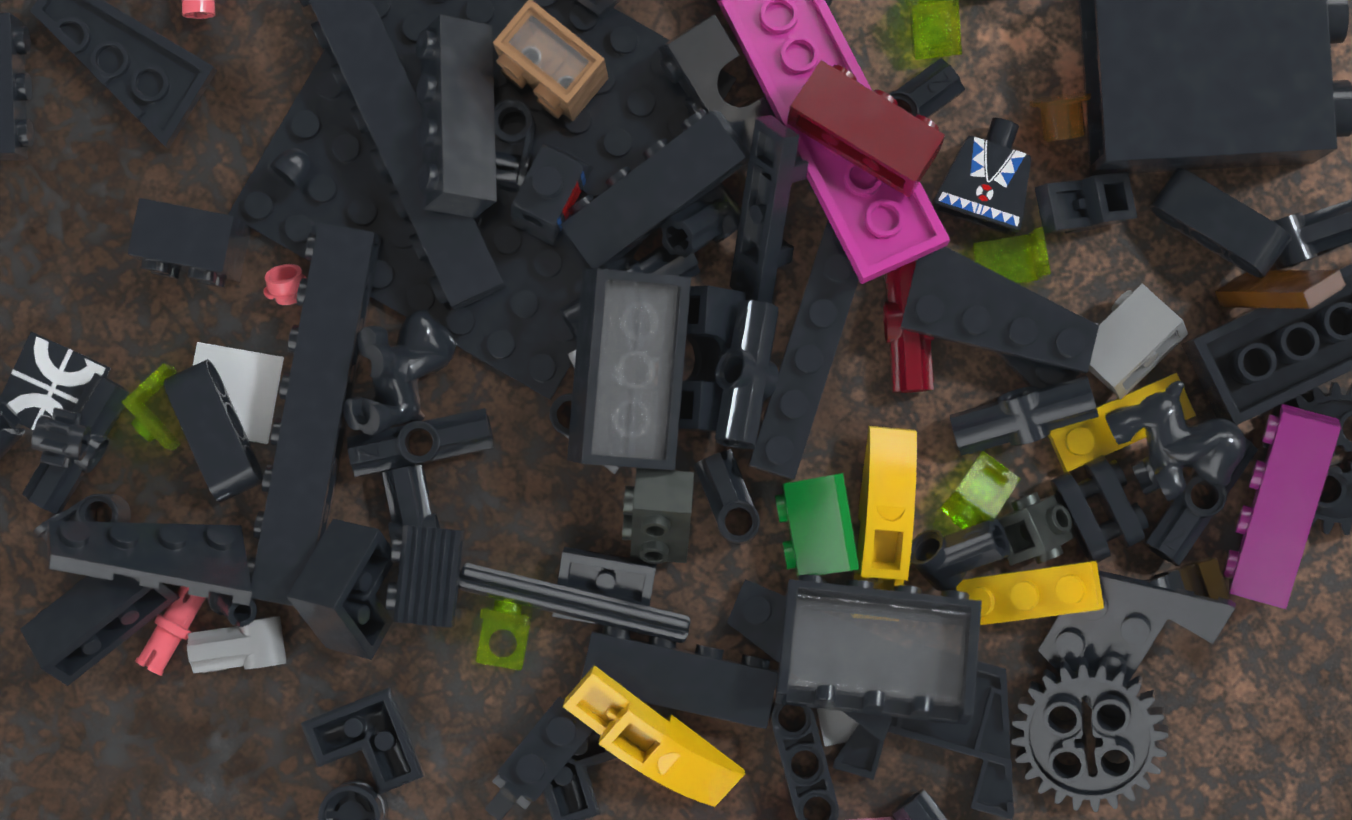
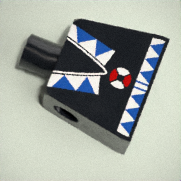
(987, 181)

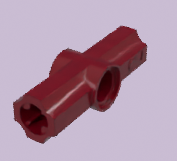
(909, 351)

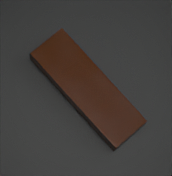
(1281, 289)

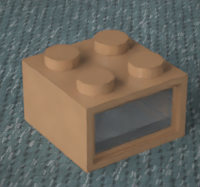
(550, 60)

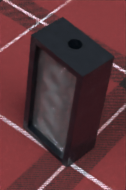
(628, 369)

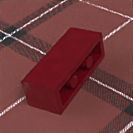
(866, 127)

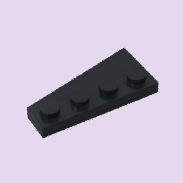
(138, 65)

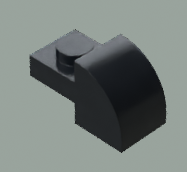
(1086, 203)

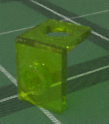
(1016, 257)
(146, 422)
(509, 617)

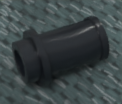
(235, 613)

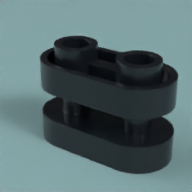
(1106, 482)

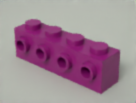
(1283, 505)

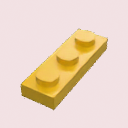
(1092, 438)
(1036, 592)

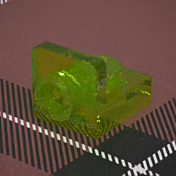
(935, 28)
(980, 492)

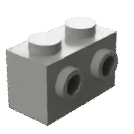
(1134, 339)

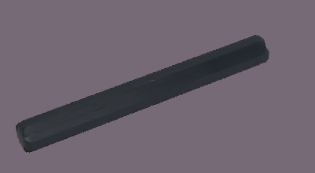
(574, 603)

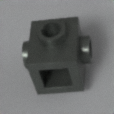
(1037, 528)

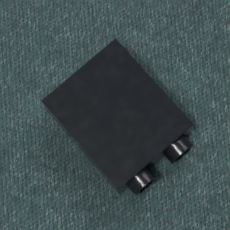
(1212, 83)

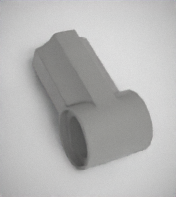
(248, 646)

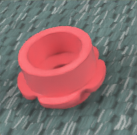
(283, 283)

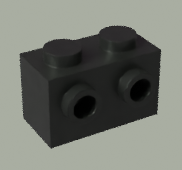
(658, 515)

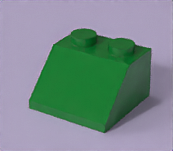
(817, 526)

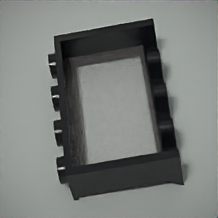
(879, 650)

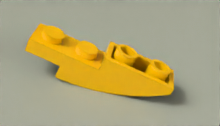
(887, 507)
(651, 744)

